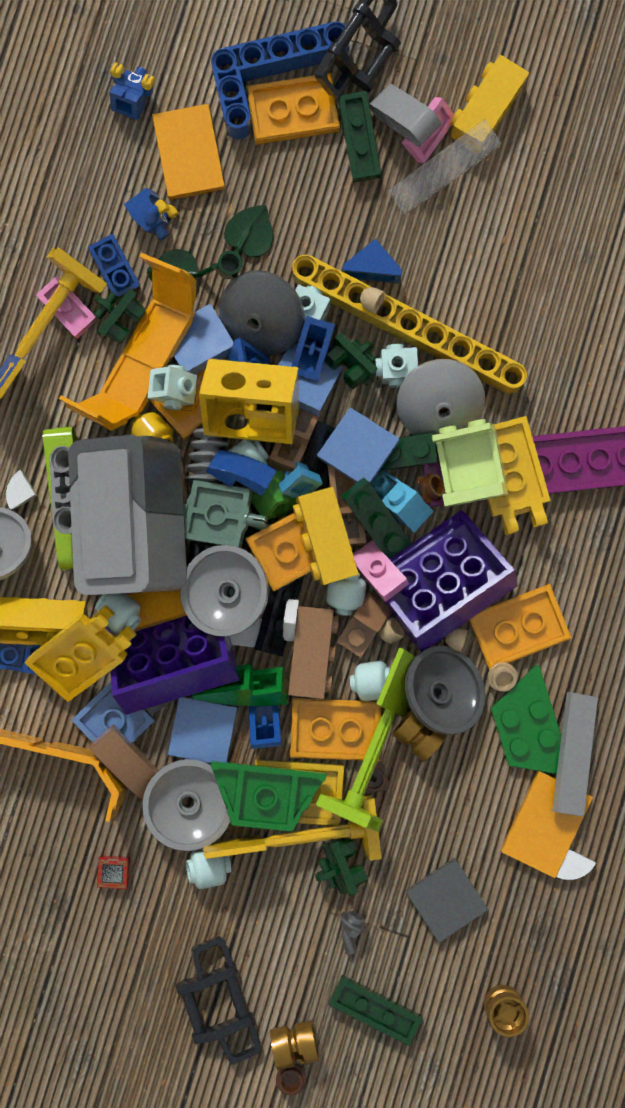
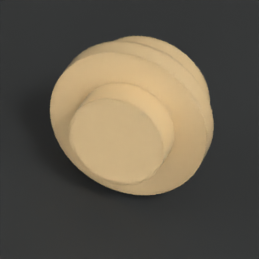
(502, 676)

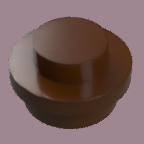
(291, 1080)

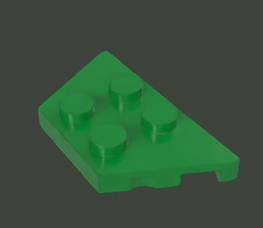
(528, 724)
(265, 794)

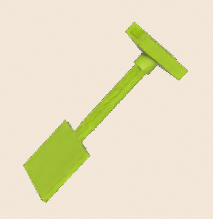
(394, 701)

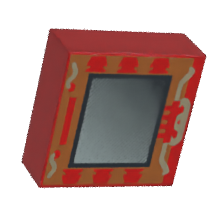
(113, 872)

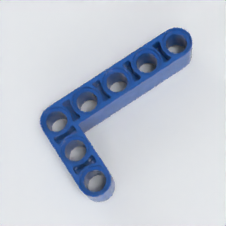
(268, 65)

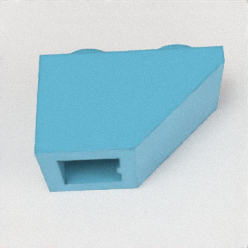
(401, 501)

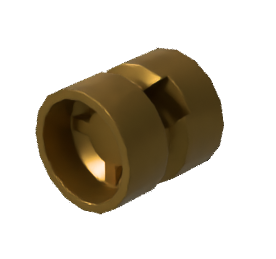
(422, 740)
(506, 1010)
(294, 1045)

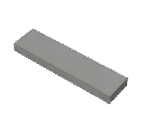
(575, 754)

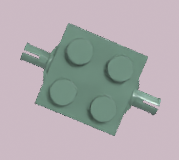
(219, 514)

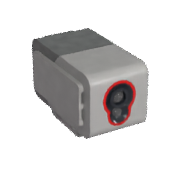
(123, 513)

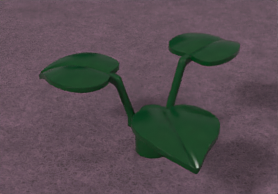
(247, 231)

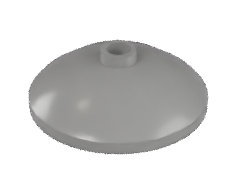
(437, 386)
(14, 542)
(207, 586)
(171, 820)

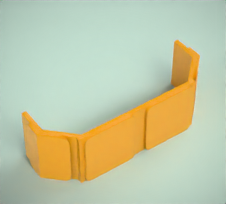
(148, 348)
(74, 753)

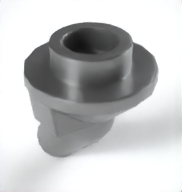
(352, 926)

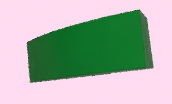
(253, 688)

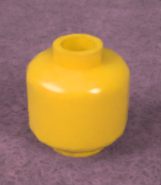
(151, 425)

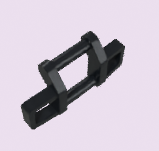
(336, 52)
(218, 1032)

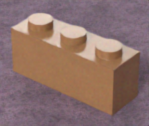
(312, 652)

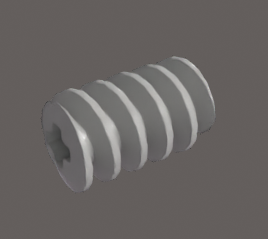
(207, 449)

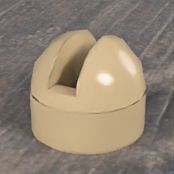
(372, 299)
(391, 631)
(457, 639)

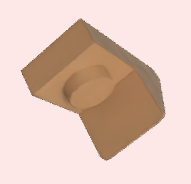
(364, 625)

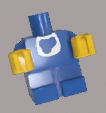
(130, 90)
(151, 212)

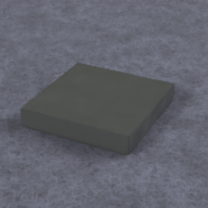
(446, 900)

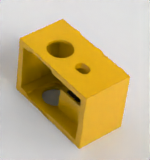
(258, 391)

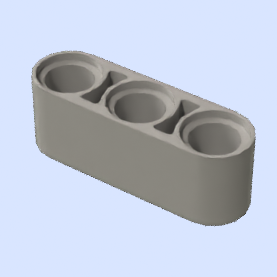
(405, 114)

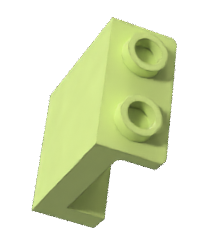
(470, 463)

